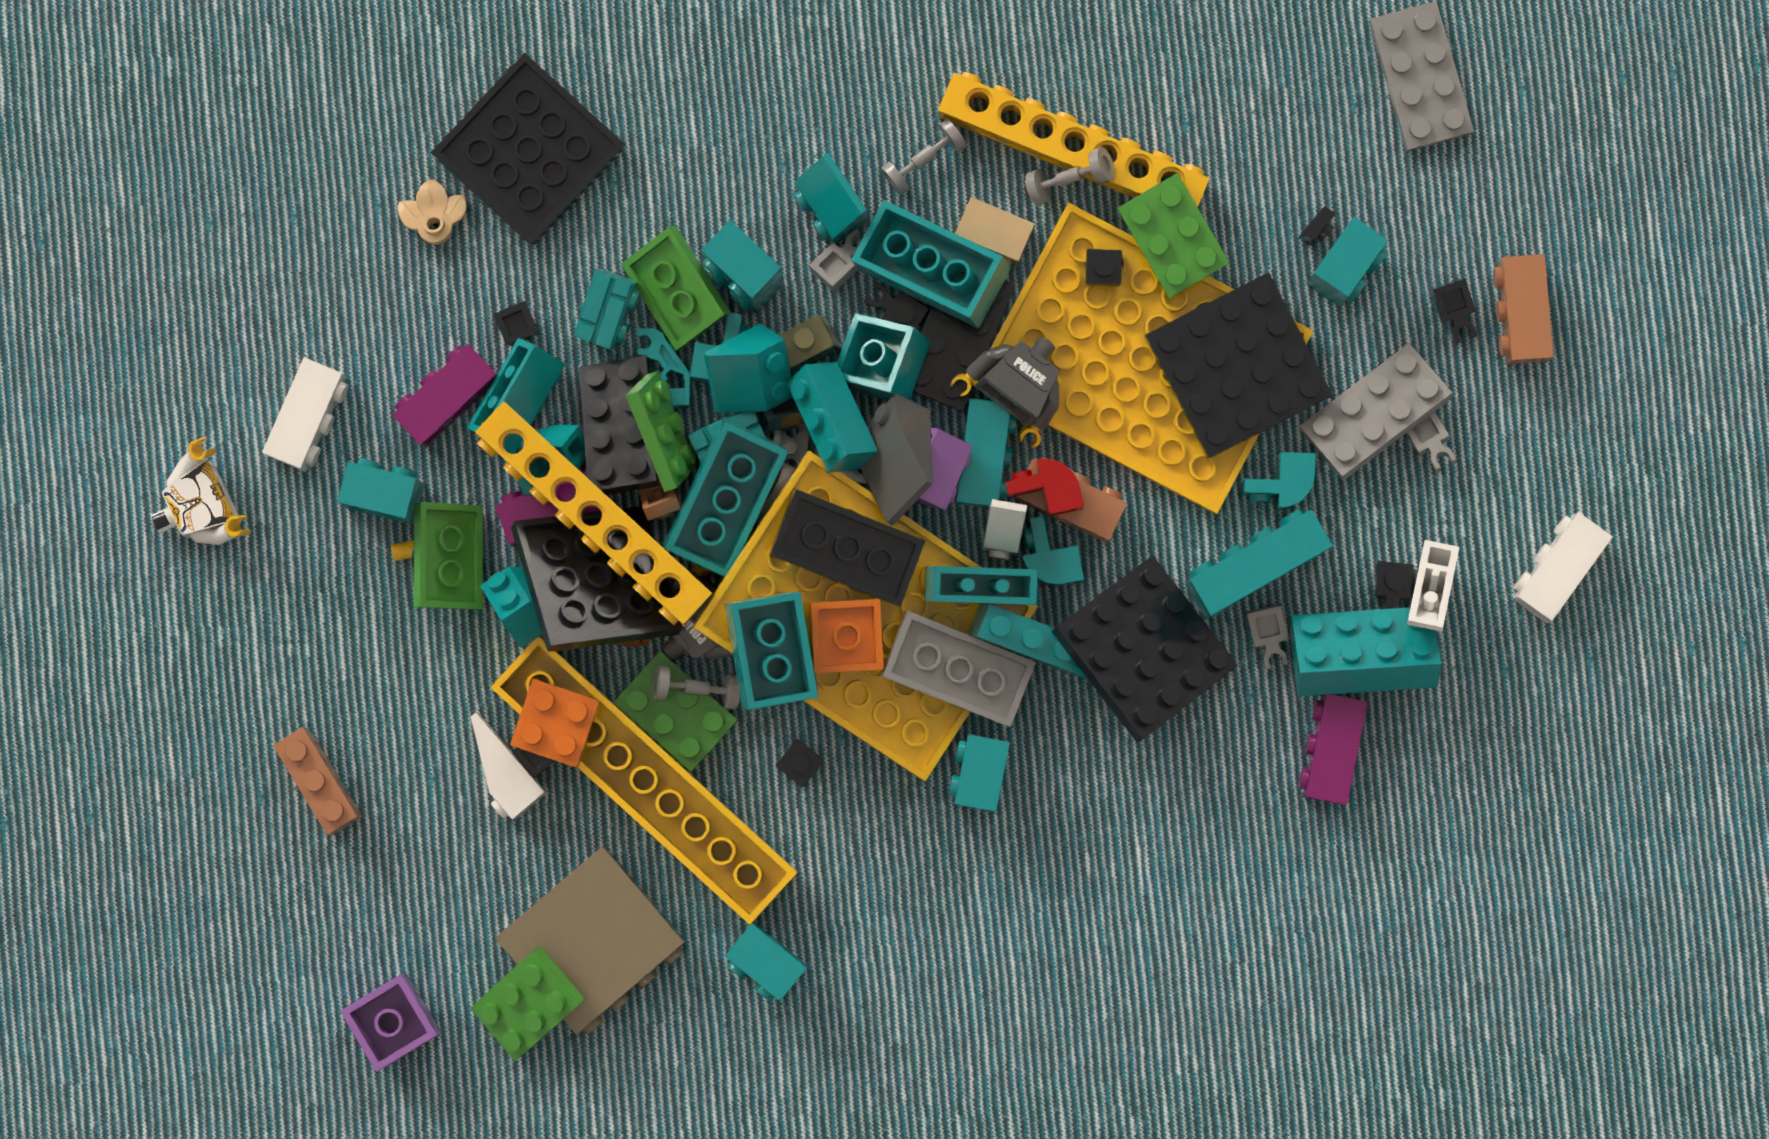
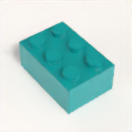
(743, 267)
(771, 650)

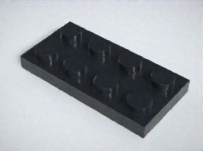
(954, 348)
(613, 444)
(846, 547)

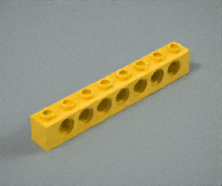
(1063, 126)
(506, 423)

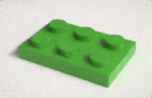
(1173, 235)
(675, 288)
(661, 430)
(448, 556)
(683, 722)
(527, 1003)

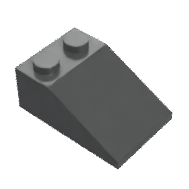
(904, 456)

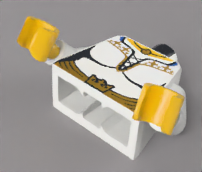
(199, 501)

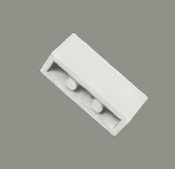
(306, 415)
(1560, 566)

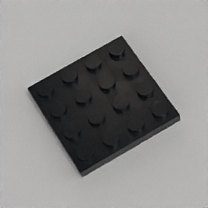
(528, 149)
(1238, 365)
(578, 593)
(1144, 648)

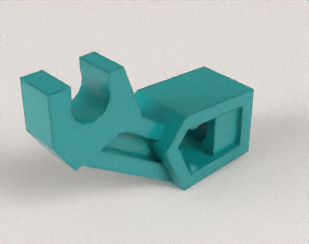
(664, 354)

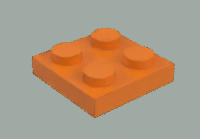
(846, 635)
(555, 723)

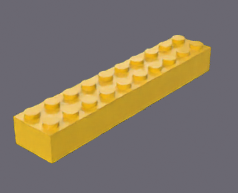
(660, 792)

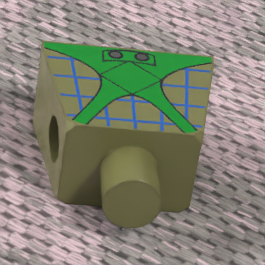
(810, 342)

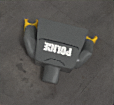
(1019, 382)
(689, 638)

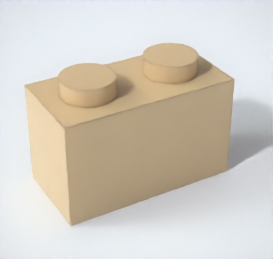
(995, 230)

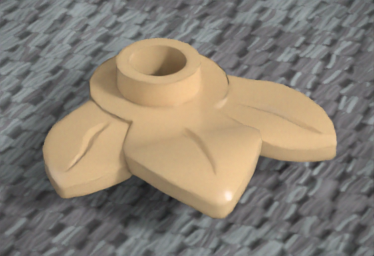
(432, 207)

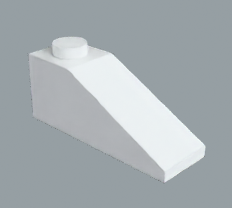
(1004, 529)
(1433, 585)
(505, 775)

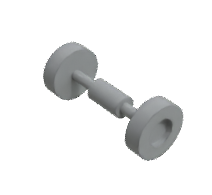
(951, 135)
(1100, 165)
(661, 684)

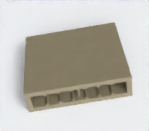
(598, 934)

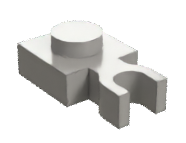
(835, 263)
(1429, 437)
(1268, 629)

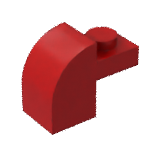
(1055, 481)

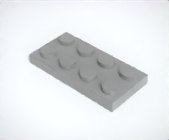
(1421, 76)
(1376, 411)
(958, 668)

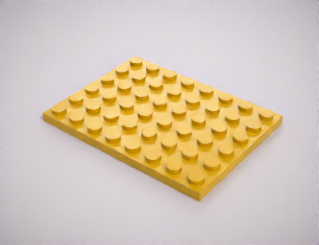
(1107, 374)
(882, 713)

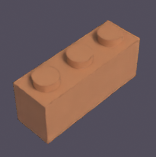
(1523, 309)
(1100, 509)
(317, 781)

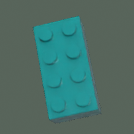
(931, 264)
(725, 497)
(1257, 565)
(1362, 652)

